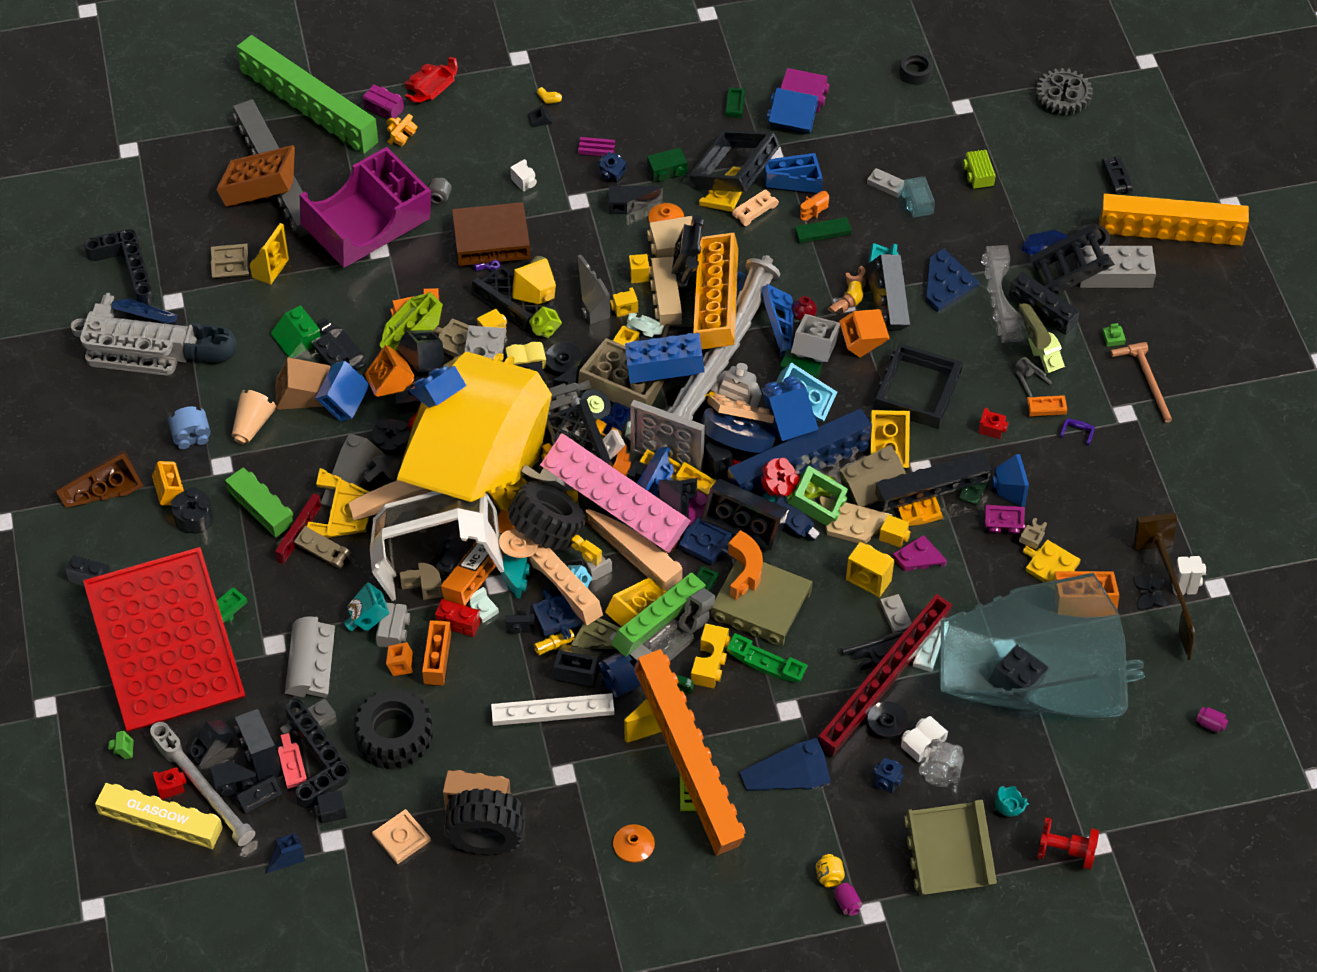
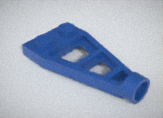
(778, 299)

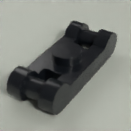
(1117, 174)

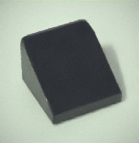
(540, 116)

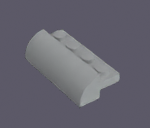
(310, 658)

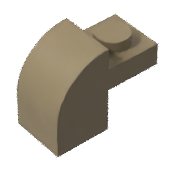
(425, 577)

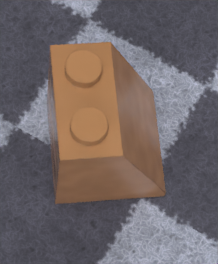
(299, 384)

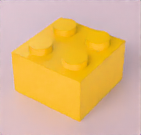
(870, 569)

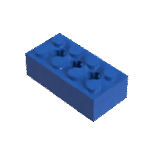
(664, 357)

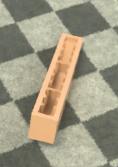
(373, 501)
(637, 549)

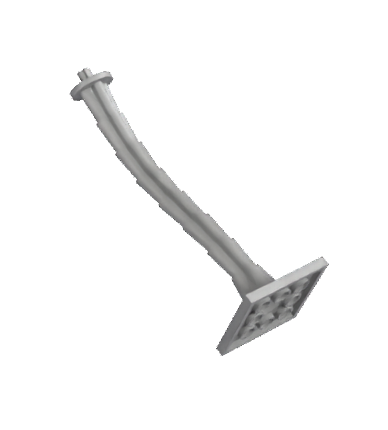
(674, 428)

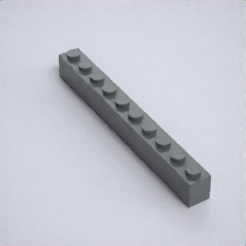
(261, 140)

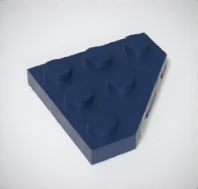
(947, 281)

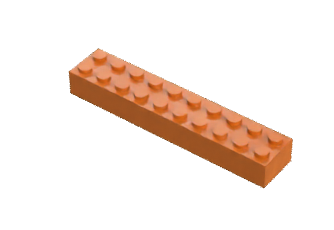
(689, 752)

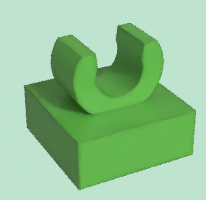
(1114, 335)
(122, 745)

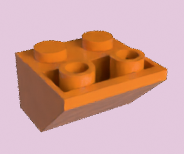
(864, 331)

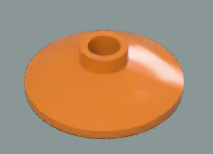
(665, 212)
(633, 851)

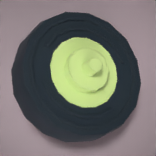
(597, 402)

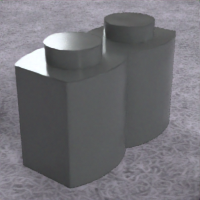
(697, 611)

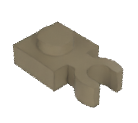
(1033, 534)

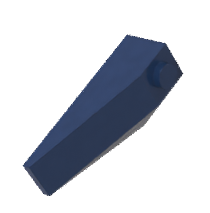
(795, 767)

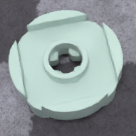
(646, 324)

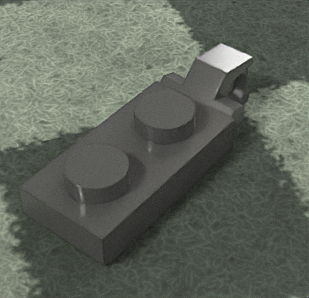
(321, 712)

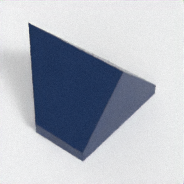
(286, 853)

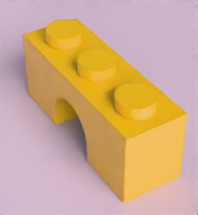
(707, 670)

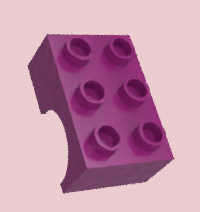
(369, 210)

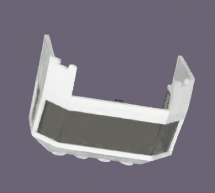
(418, 513)

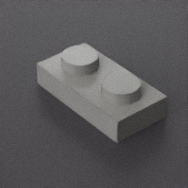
(886, 182)
(895, 613)

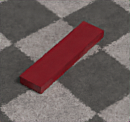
(306, 515)

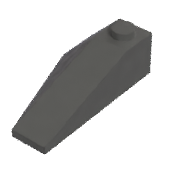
(593, 294)

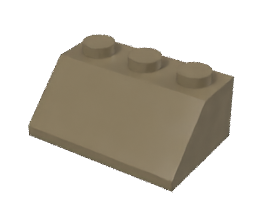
(862, 475)

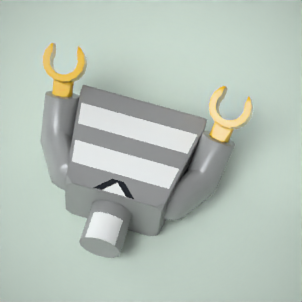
(738, 385)

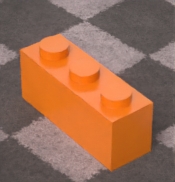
(436, 653)

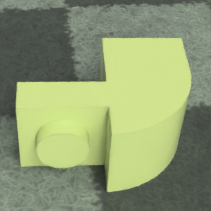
(1050, 355)

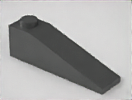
(352, 463)

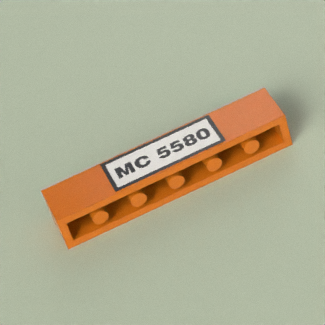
(473, 568)

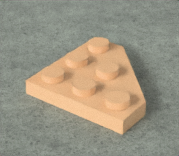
(739, 408)

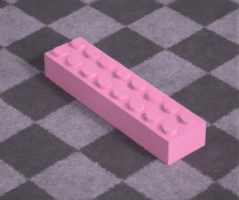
(615, 493)

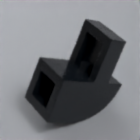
(382, 466)

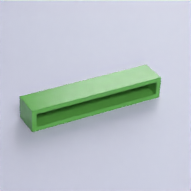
(656, 615)

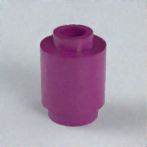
(1212, 719)
(848, 899)

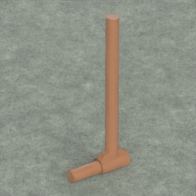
(1140, 350)

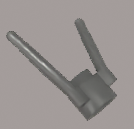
(1026, 368)

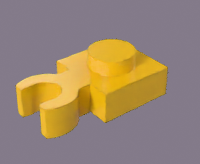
(589, 551)

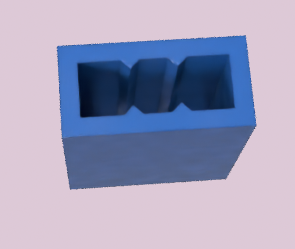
(792, 110)
(342, 391)

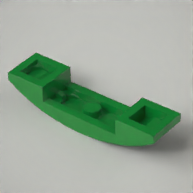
(764, 661)

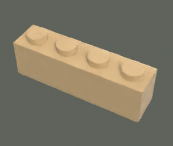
(666, 291)

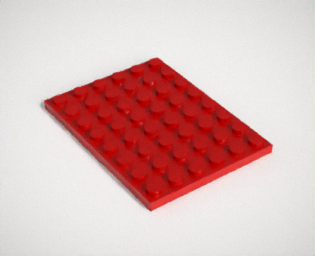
(164, 639)

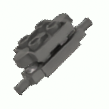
(562, 397)

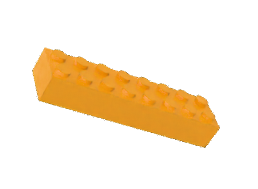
(1174, 219)
(716, 291)

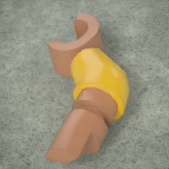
(854, 293)

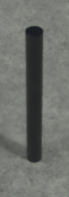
(872, 642)

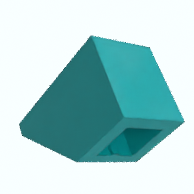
(515, 573)

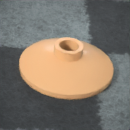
(516, 544)

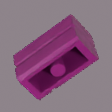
(383, 102)

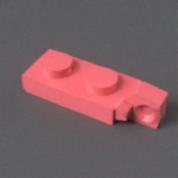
(291, 762)

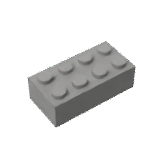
(1132, 267)

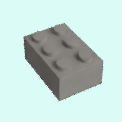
(815, 338)

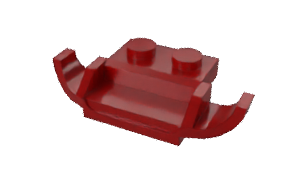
(431, 80)

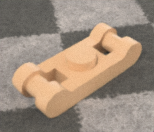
(755, 207)

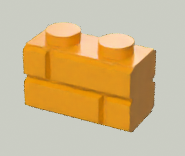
(167, 482)

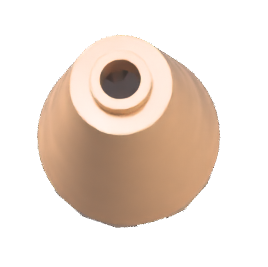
(251, 415)

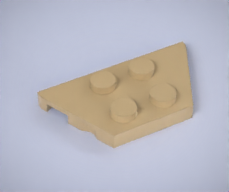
(854, 522)

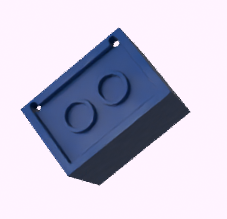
(790, 408)

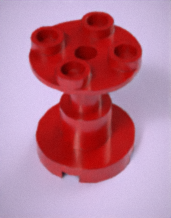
(1077, 845)

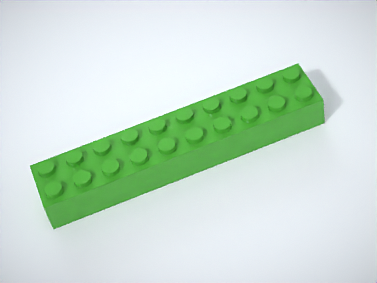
(307, 94)

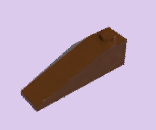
(106, 480)

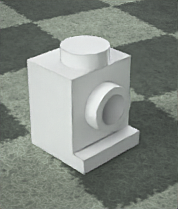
(523, 176)

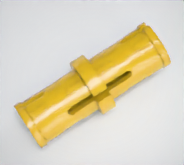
(552, 642)

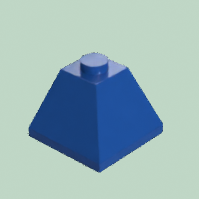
(1011, 481)

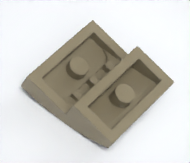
(230, 261)

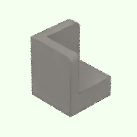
(598, 571)

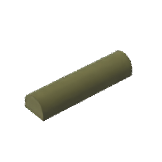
(1034, 327)

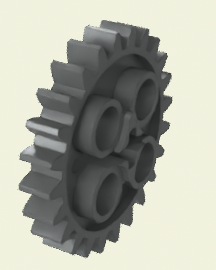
(1077, 93)

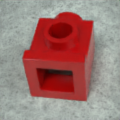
(992, 424)
(169, 782)

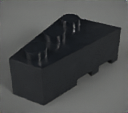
(258, 744)

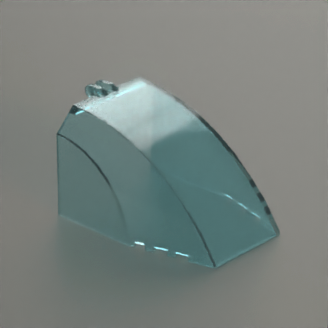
(1063, 625)

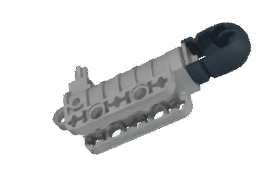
(148, 342)

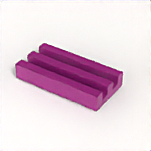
(597, 145)

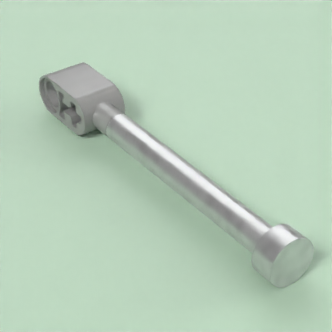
(241, 832)

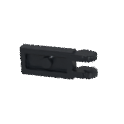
(875, 653)

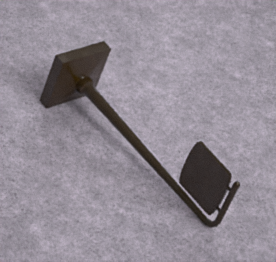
(1159, 532)

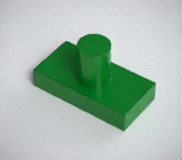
(230, 604)

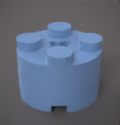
(189, 427)

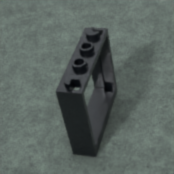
(765, 144)
(926, 360)

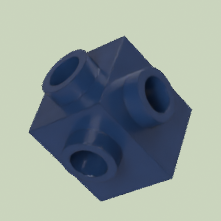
(612, 166)
(888, 775)

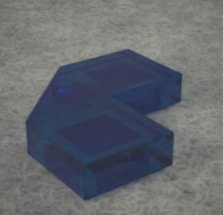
(1038, 241)

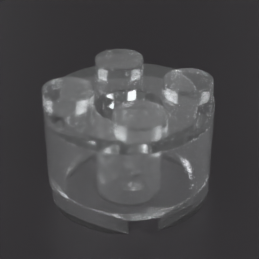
(941, 763)

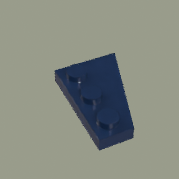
(144, 310)

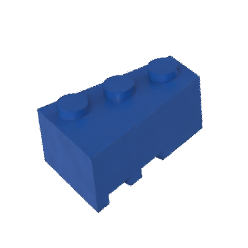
(794, 173)

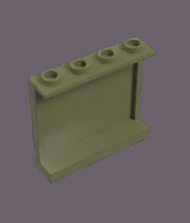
(768, 609)
(950, 848)

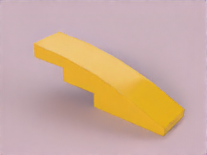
(704, 482)

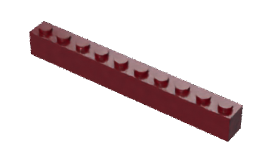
(884, 675)

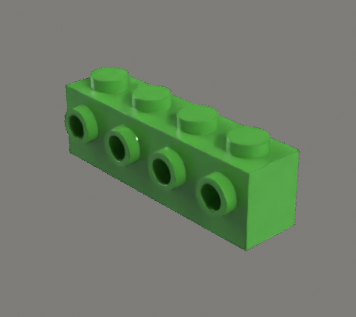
(259, 502)

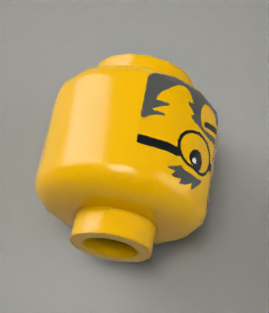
(830, 870)

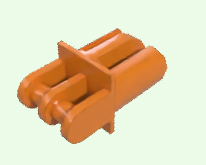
(814, 205)

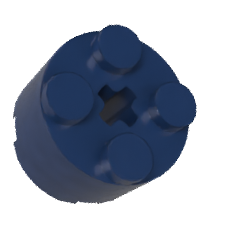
(618, 674)

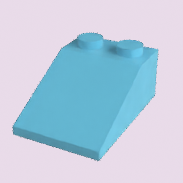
(820, 395)

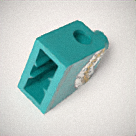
(367, 608)

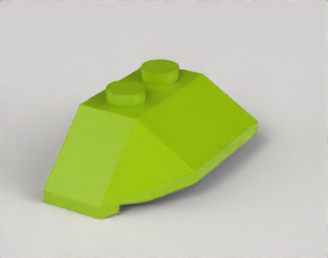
(417, 313)

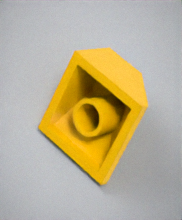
(534, 283)

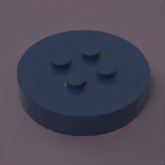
(739, 431)

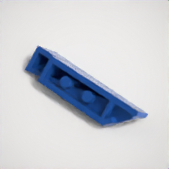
(657, 469)

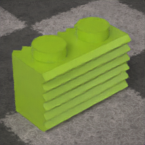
(979, 169)

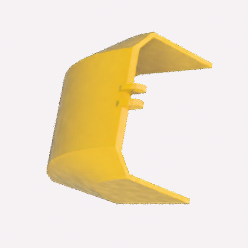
(480, 432)

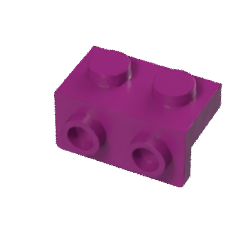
(1004, 518)

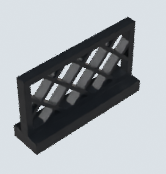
(504, 303)
(588, 423)

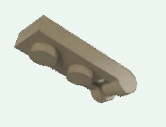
(322, 547)

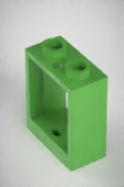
(810, 507)

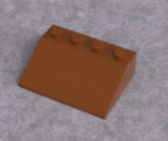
(257, 176)

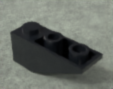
(631, 198)

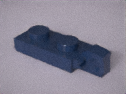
(798, 521)

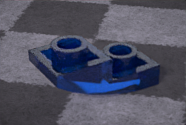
(617, 417)

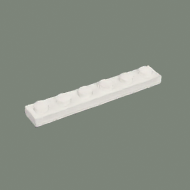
(552, 709)

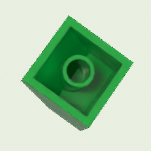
(295, 332)

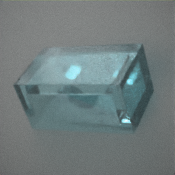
(918, 196)

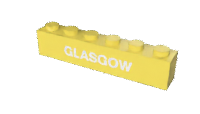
(159, 815)

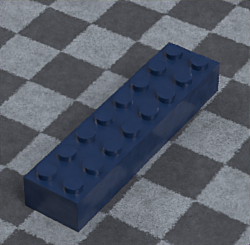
(814, 449)

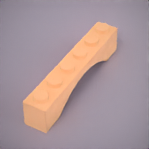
(576, 593)

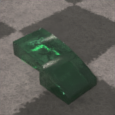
(973, 493)

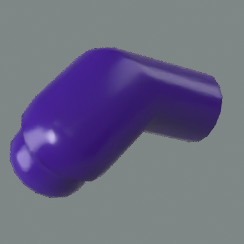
(489, 266)

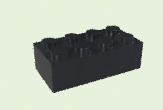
(739, 509)

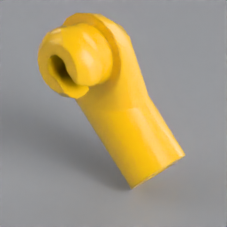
(549, 97)

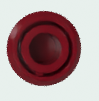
(804, 306)

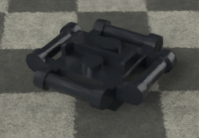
(686, 249)

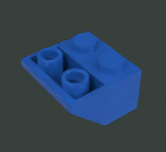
(438, 386)

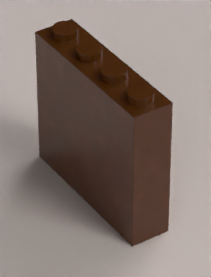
(491, 233)

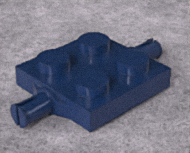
(705, 541)
(555, 615)

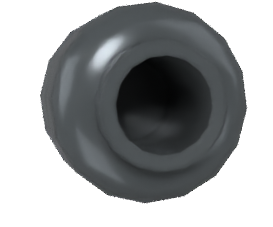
(440, 190)

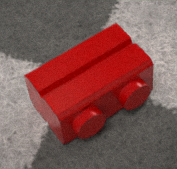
(461, 617)

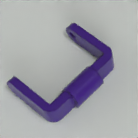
(1081, 425)

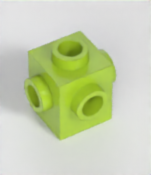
(545, 322)

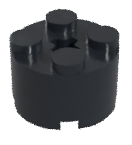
(192, 511)

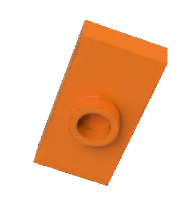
(1046, 405)

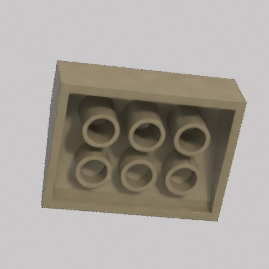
(609, 373)

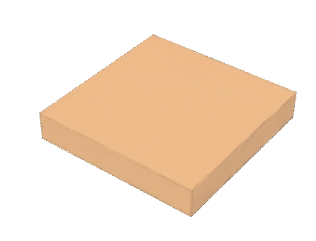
(401, 836)

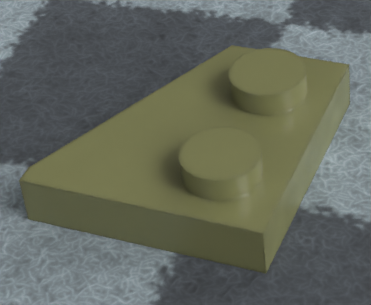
(596, 635)

